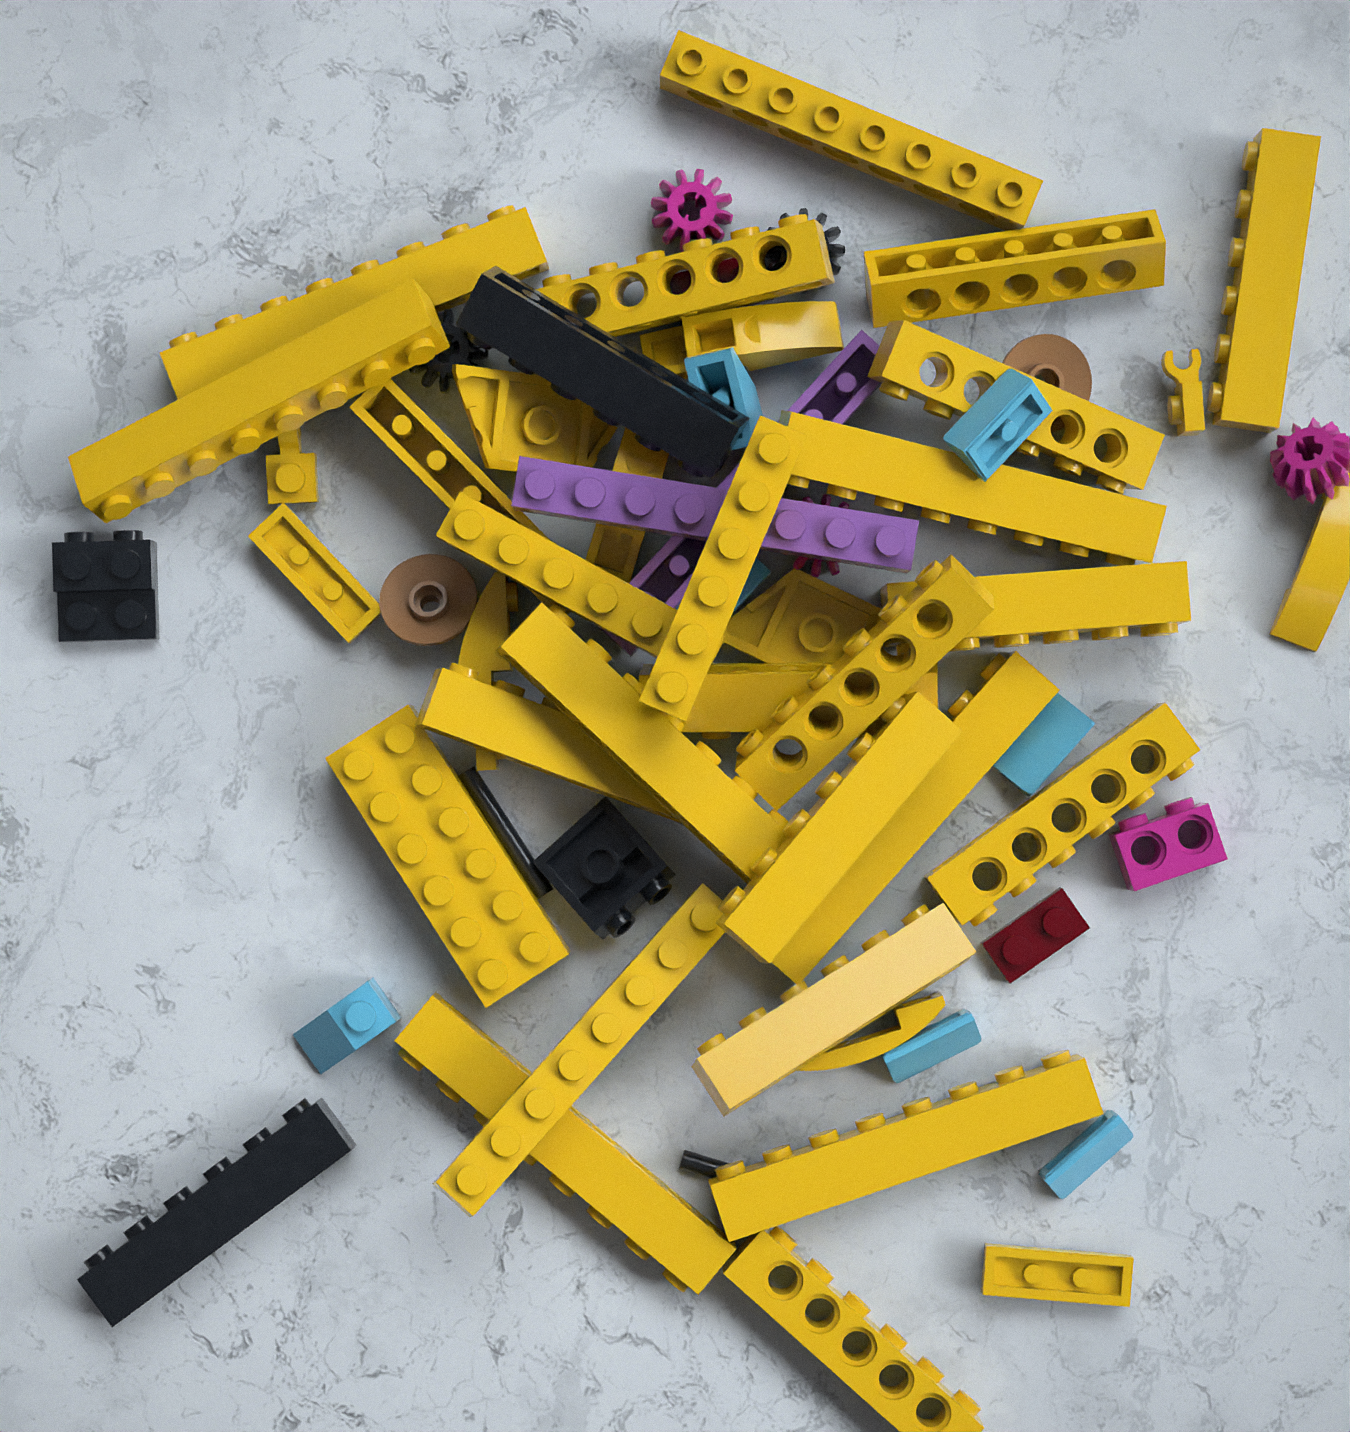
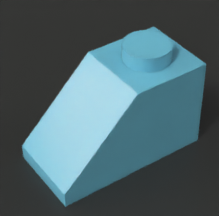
(726, 379)
(347, 1026)

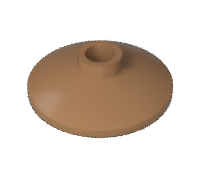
(1057, 361)
(423, 581)

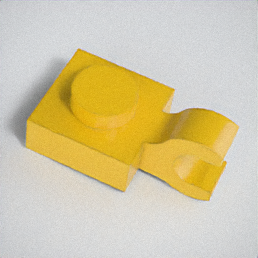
(1186, 405)
(292, 474)

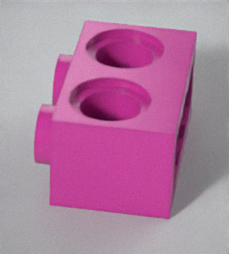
(1169, 856)

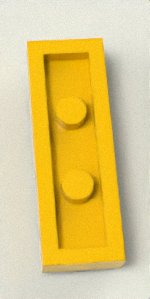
(316, 573)
(1057, 1274)

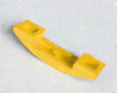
(1320, 576)
(911, 1019)

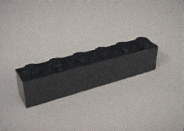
(601, 372)
(215, 1212)

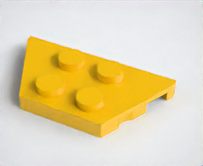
(524, 417)
(799, 621)

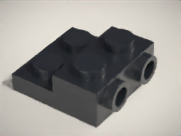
(106, 587)
(605, 870)

